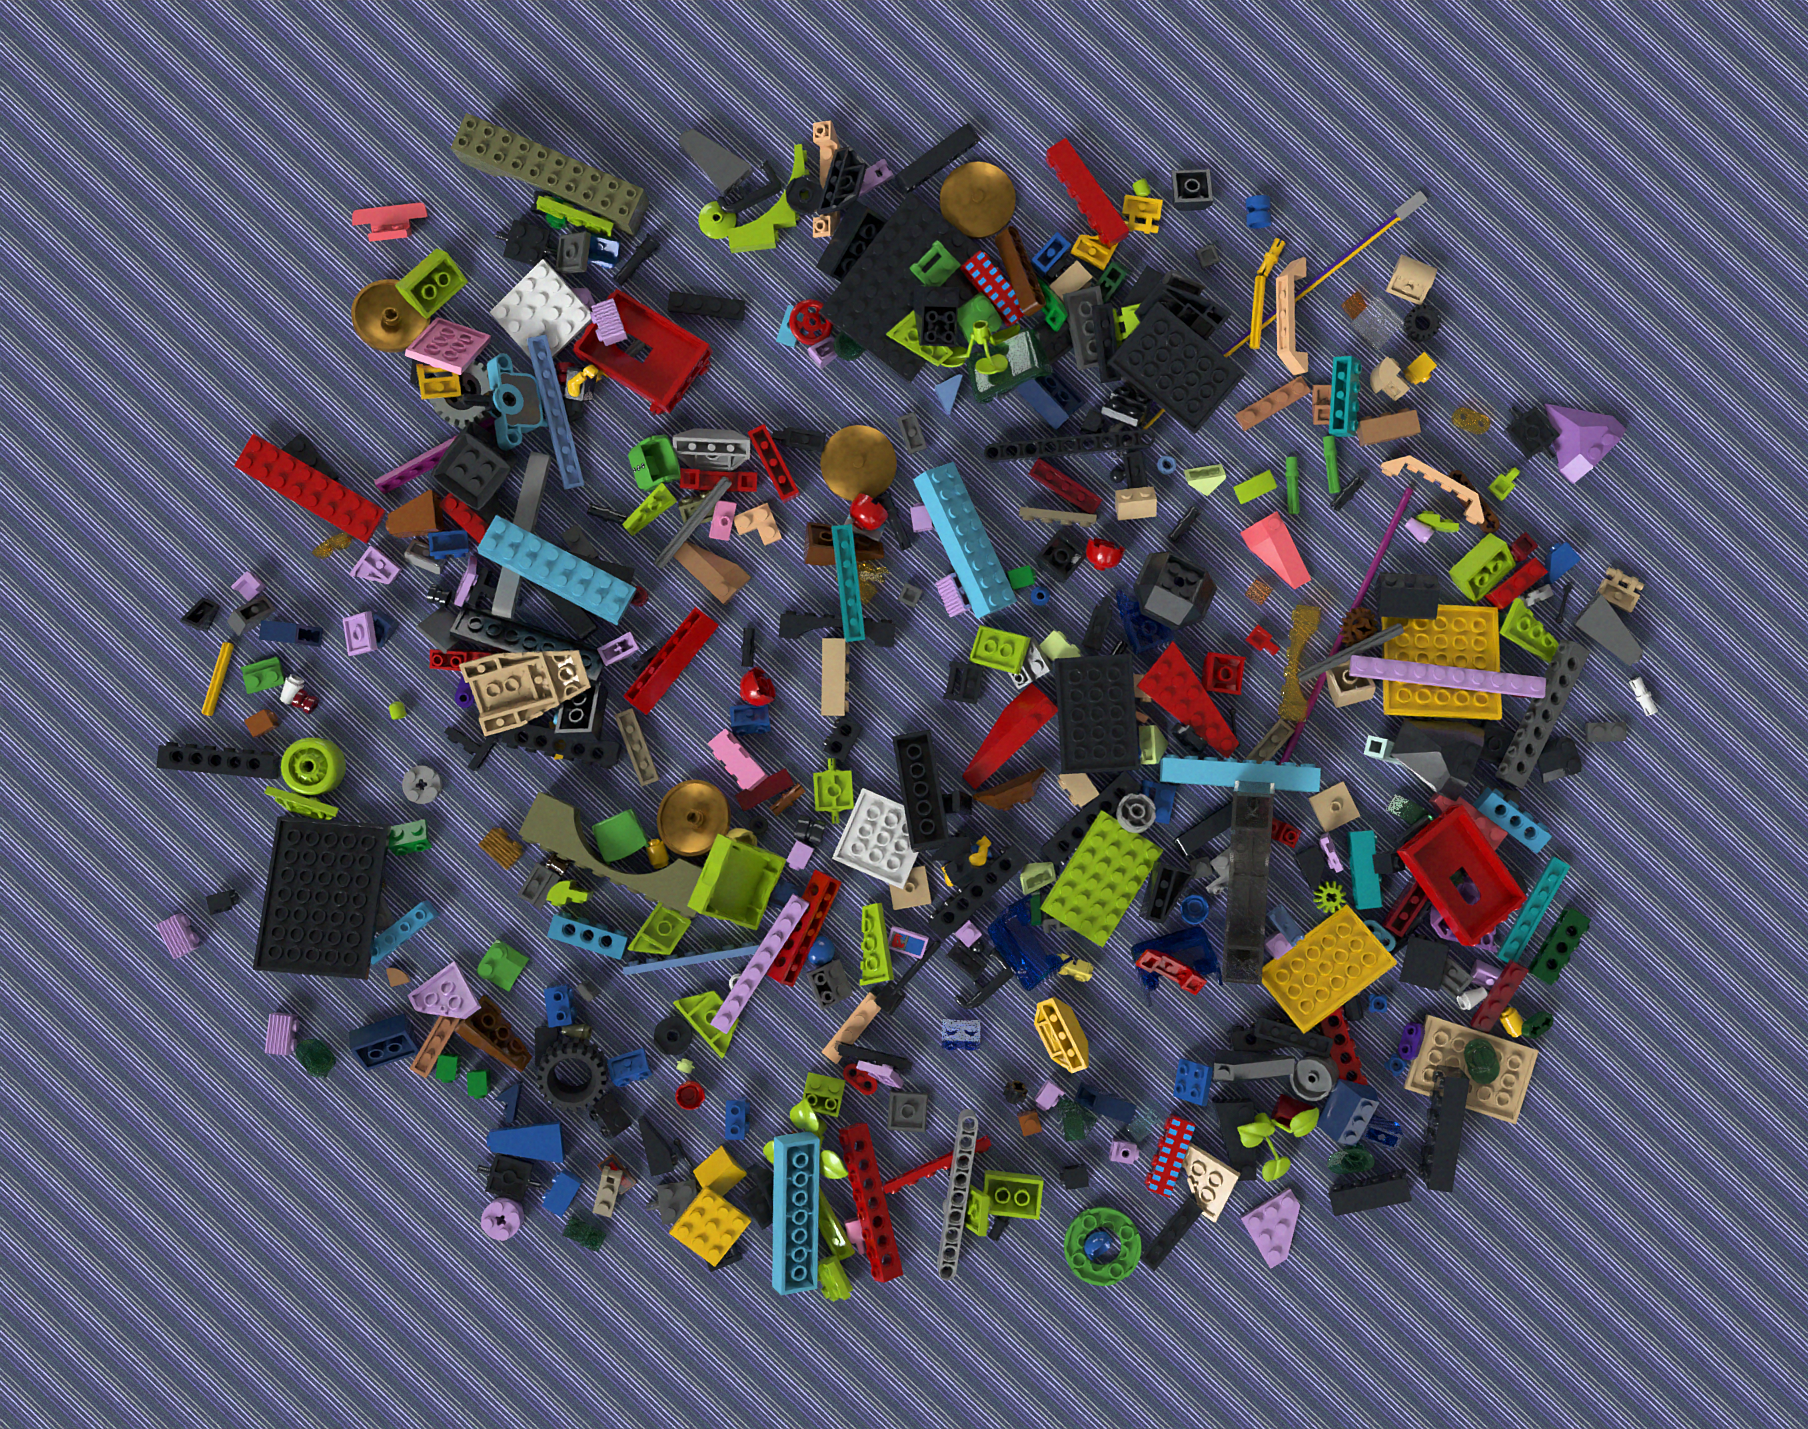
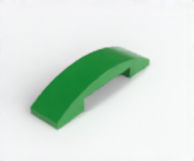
(1054, 307)

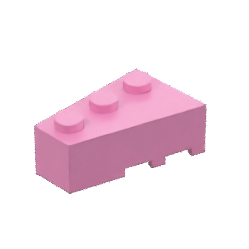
(737, 760)

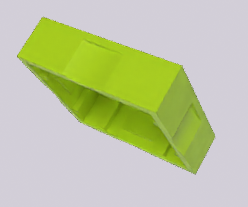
(736, 882)

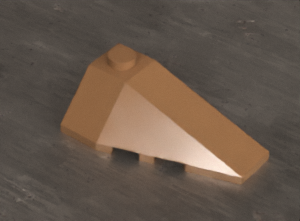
(717, 574)

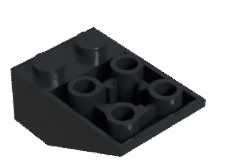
(936, 314)

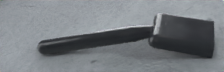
(891, 994)

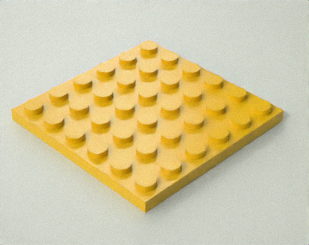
(1456, 638)

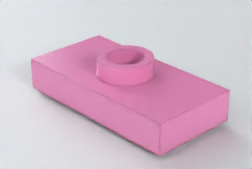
(722, 520)

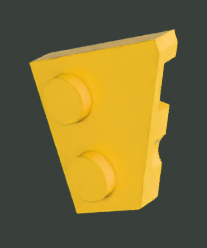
(1093, 251)

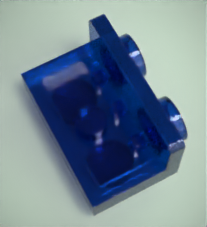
(961, 1034)

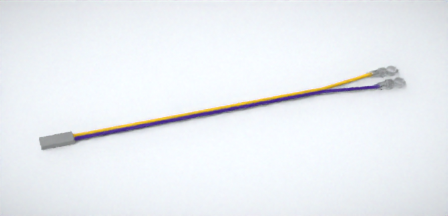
(1401, 213)

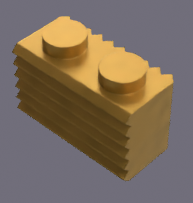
(501, 847)

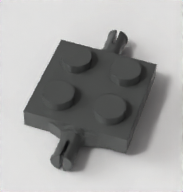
(674, 1199)

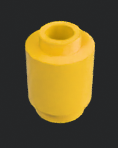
(657, 853)
(1511, 1021)

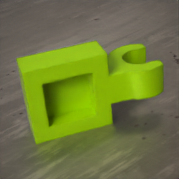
(1503, 484)

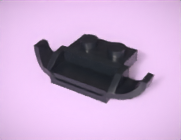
(760, 1198)

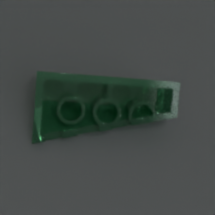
(1074, 1120)

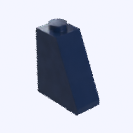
(291, 633)
(1105, 1103)

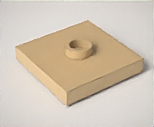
(1334, 806)
(914, 892)

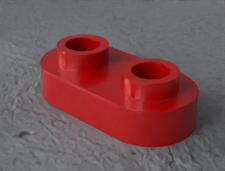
(859, 1079)

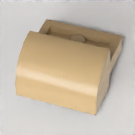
(1411, 279)
(1385, 378)

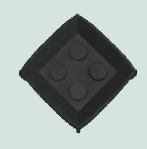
(474, 466)

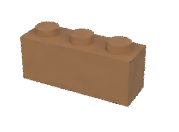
(1388, 427)

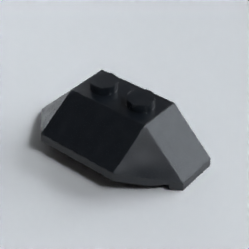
(842, 181)

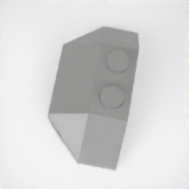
(712, 449)

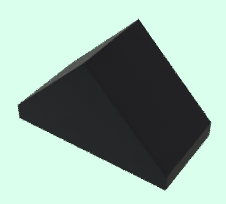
(201, 615)

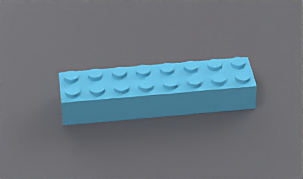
(965, 539)
(556, 570)
(1218, 773)
(795, 1212)

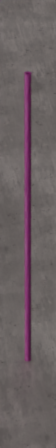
(1357, 602)

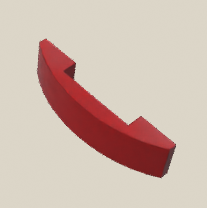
(707, 480)
(1173, 969)

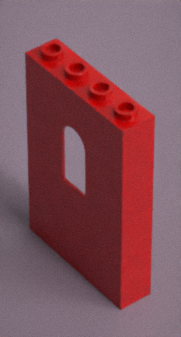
(667, 369)
(1443, 849)

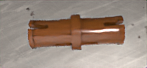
(787, 799)

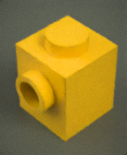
(1420, 369)

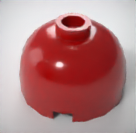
(867, 514)
(1104, 553)
(755, 688)

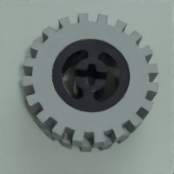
(457, 413)

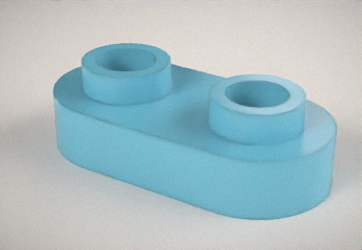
(1381, 933)

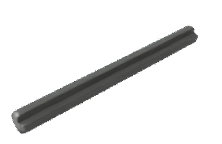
(692, 522)
(1345, 654)

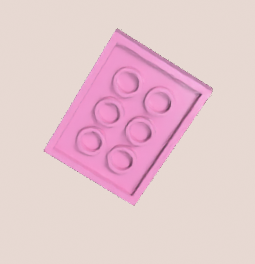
(448, 345)

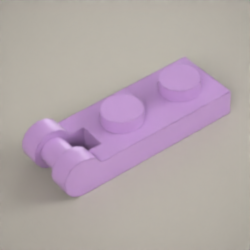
(871, 180)

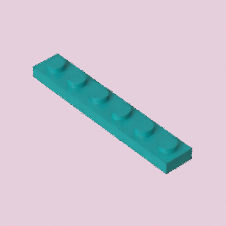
(848, 583)
(1533, 910)

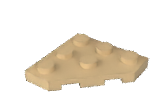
(1209, 1181)

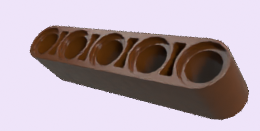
(1020, 271)

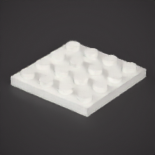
(542, 307)
(877, 840)

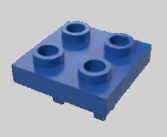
(1193, 1081)

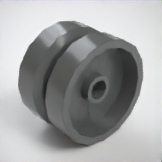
(1314, 1077)

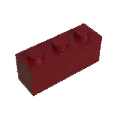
(1405, 908)

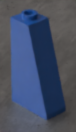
(532, 1141)

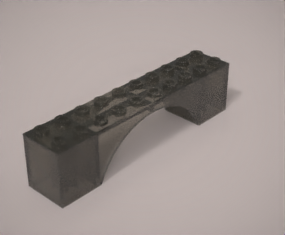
(1248, 882)

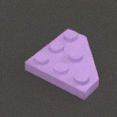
(446, 994)
(1273, 1226)

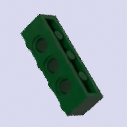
(1548, 949)

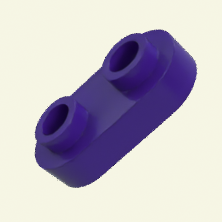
(464, 689)
(1412, 1041)

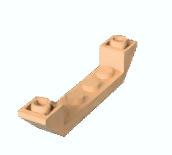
(825, 137)
(1285, 307)
(1473, 511)

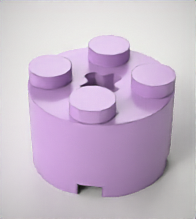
(495, 1226)

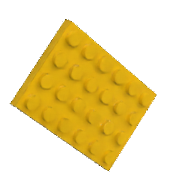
(1326, 968)

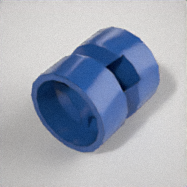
(1258, 211)

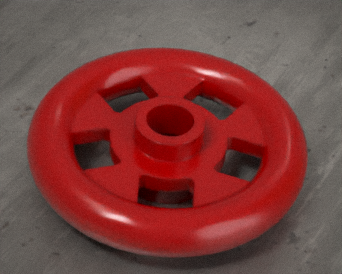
(795, 325)

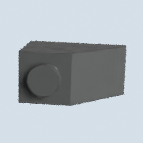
(250, 615)

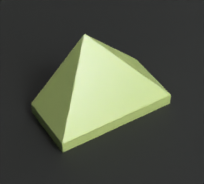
(1205, 478)
(1151, 744)
(1036, 876)

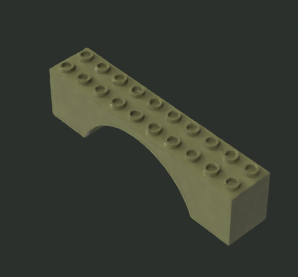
(513, 156)
(559, 829)

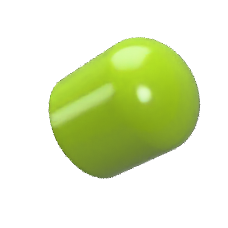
(1141, 188)
(397, 710)

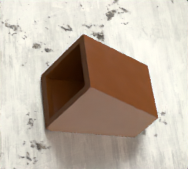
(417, 517)

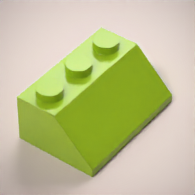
(431, 283)
(1482, 567)
(1013, 1194)

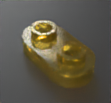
(1471, 422)

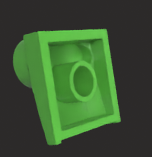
(974, 310)
(502, 965)

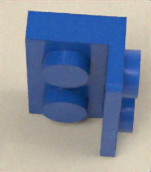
(749, 719)
(629, 1067)

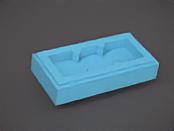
(785, 335)

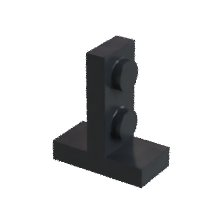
(482, 587)
(470, 746)
(958, 803)

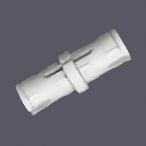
(1643, 696)

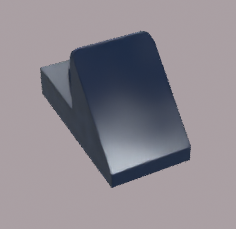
(384, 627)
(512, 1096)

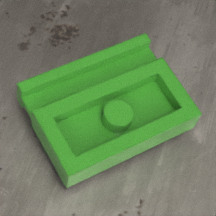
(263, 675)

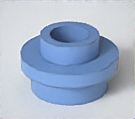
(1170, 460)

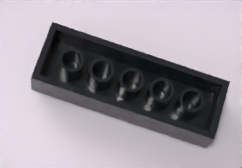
(921, 791)
(1444, 1128)

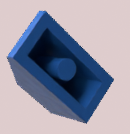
(1559, 561)

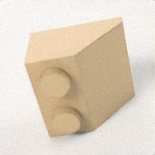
(1346, 688)

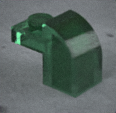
(1407, 810)

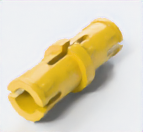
(1271, 257)

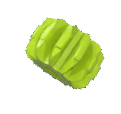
(1327, 904)

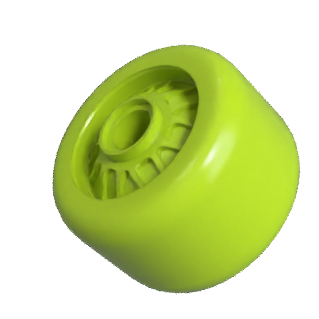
(327, 770)

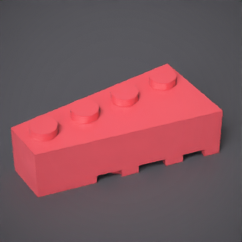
(1491, 831)

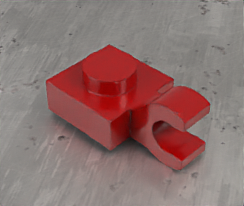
(1260, 639)

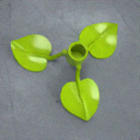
(982, 334)
(805, 1117)
(1254, 1133)

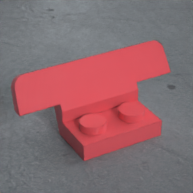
(389, 221)

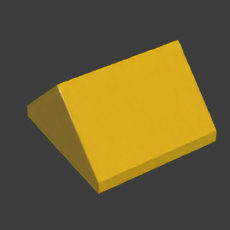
(719, 1172)

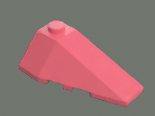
(1274, 545)

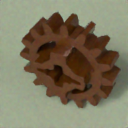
(1357, 626)

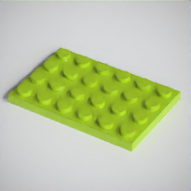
(1101, 879)

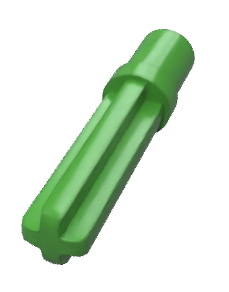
(1330, 455)
(1292, 485)

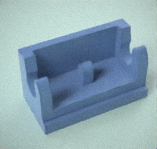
(1285, 924)

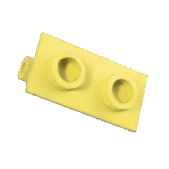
(1081, 971)

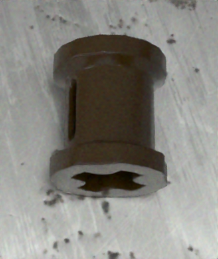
(558, 864)

